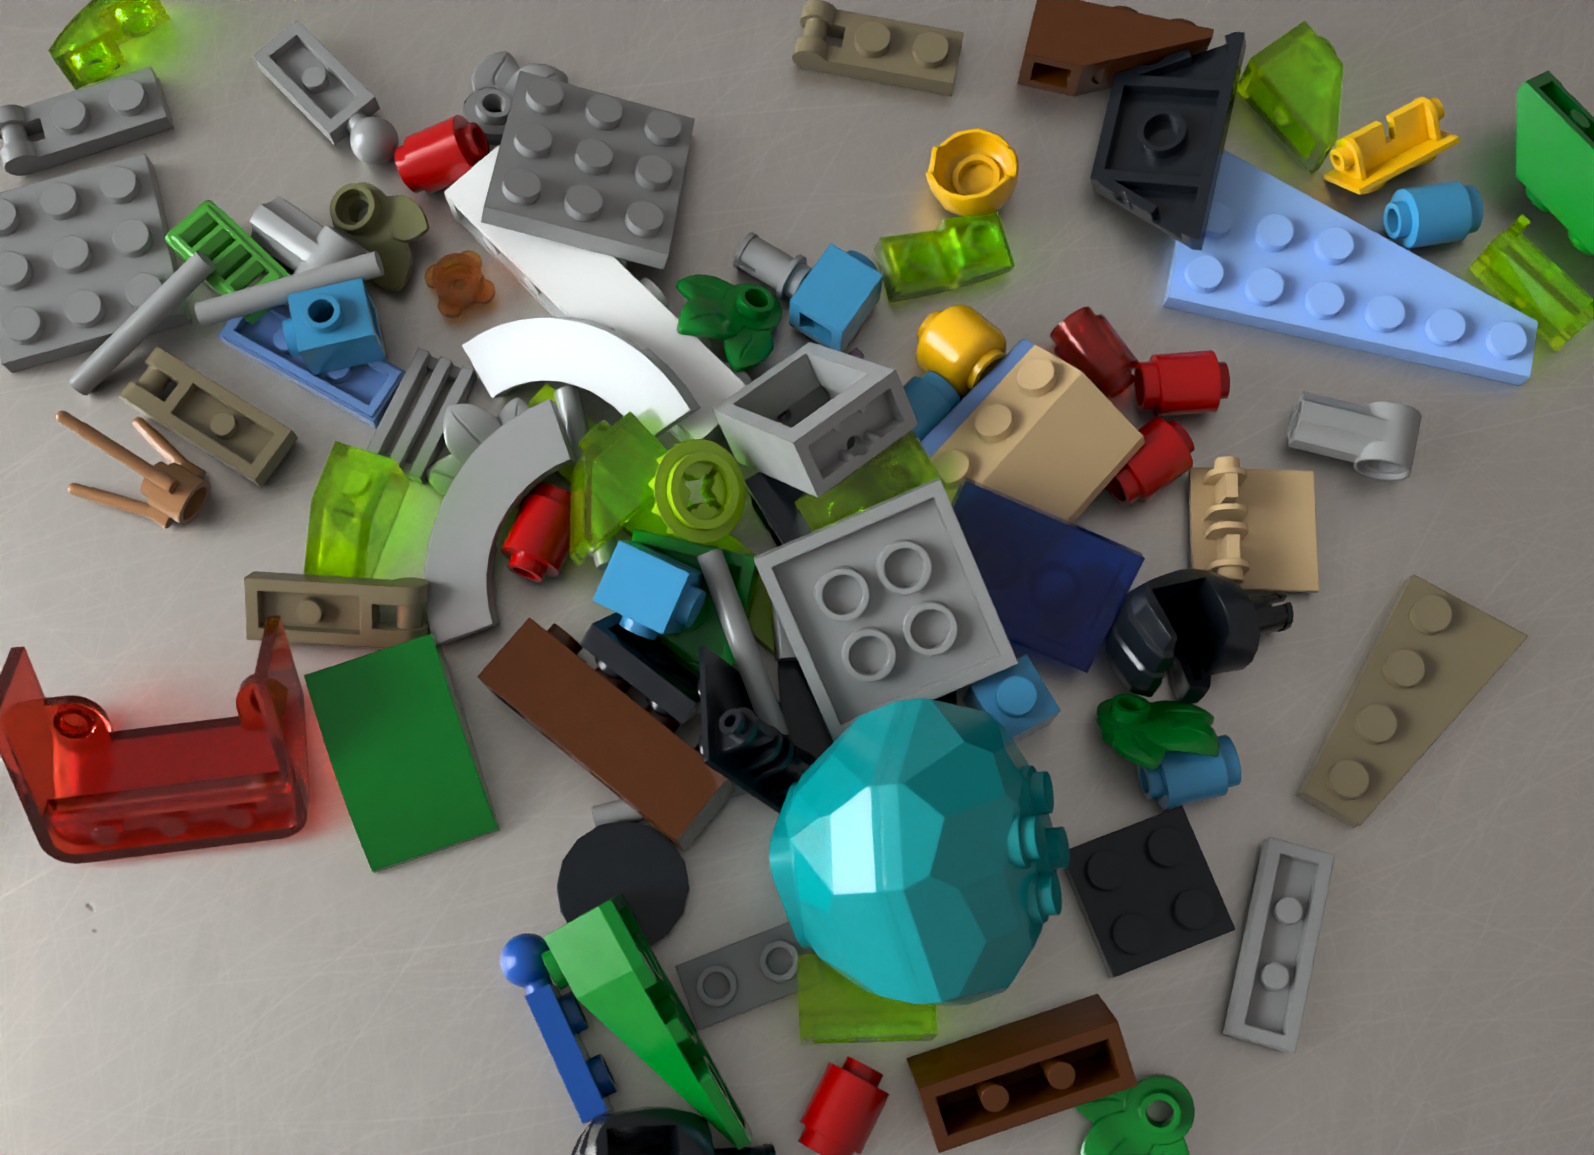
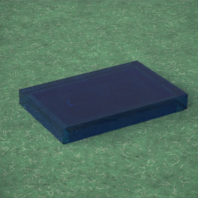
(1045, 575)

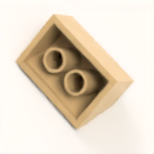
(1041, 438)

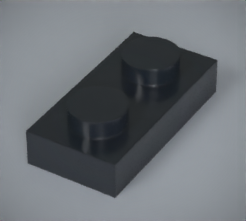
(647, 666)

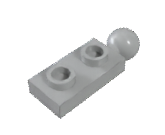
(327, 93)
(742, 975)

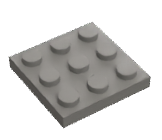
(589, 170)
(80, 260)
(886, 606)

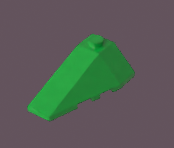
(627, 989)

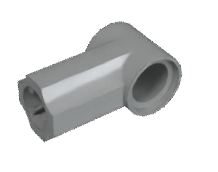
(298, 238)
(1373, 437)

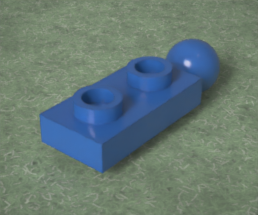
(560, 1023)

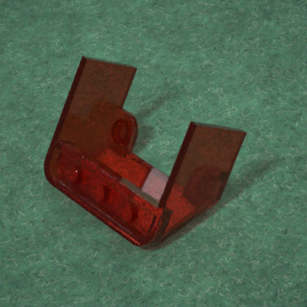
(162, 786)

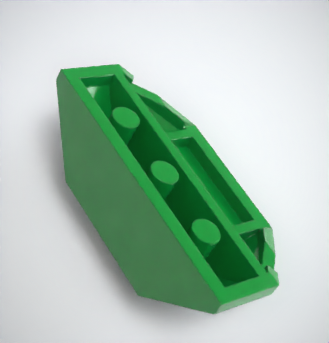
(1557, 155)

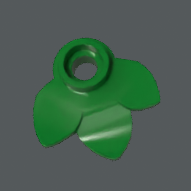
(737, 314)
(1147, 729)
(1126, 1129)

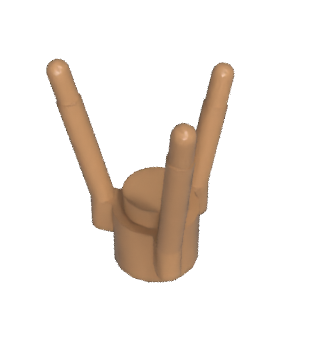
(171, 490)

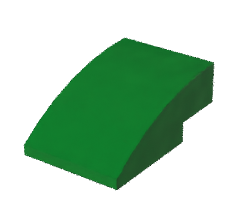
(402, 752)

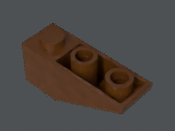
(1082, 44)

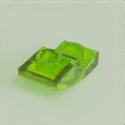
(89, 43)
(945, 259)
(886, 475)

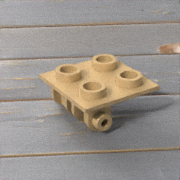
(1255, 526)

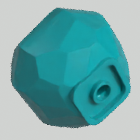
(921, 854)

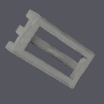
(441, 369)

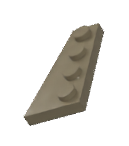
(1408, 691)

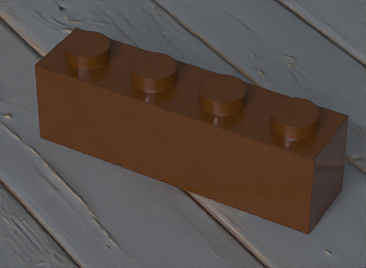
(607, 731)

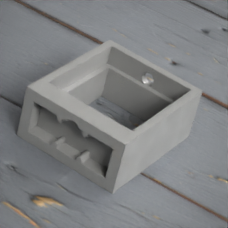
(825, 404)

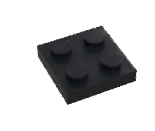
(1146, 892)

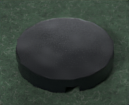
(630, 861)

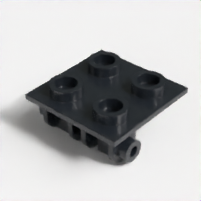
(740, 742)

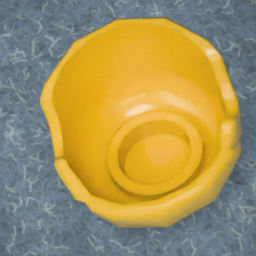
(973, 172)

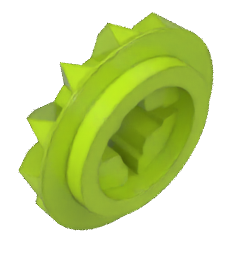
(721, 487)

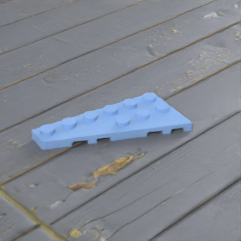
(1317, 275)

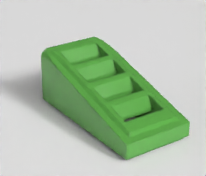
(211, 233)

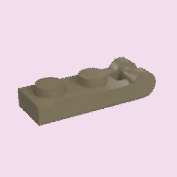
(878, 49)
(210, 417)
(335, 608)

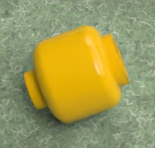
(959, 346)

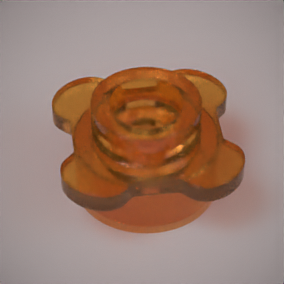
(459, 267)

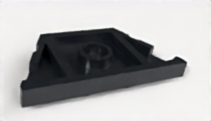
(1169, 137)

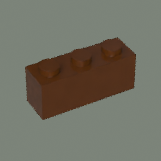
(1021, 1072)

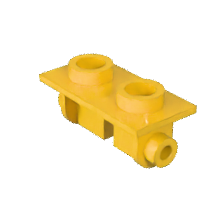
(1369, 159)

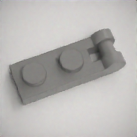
(83, 122)

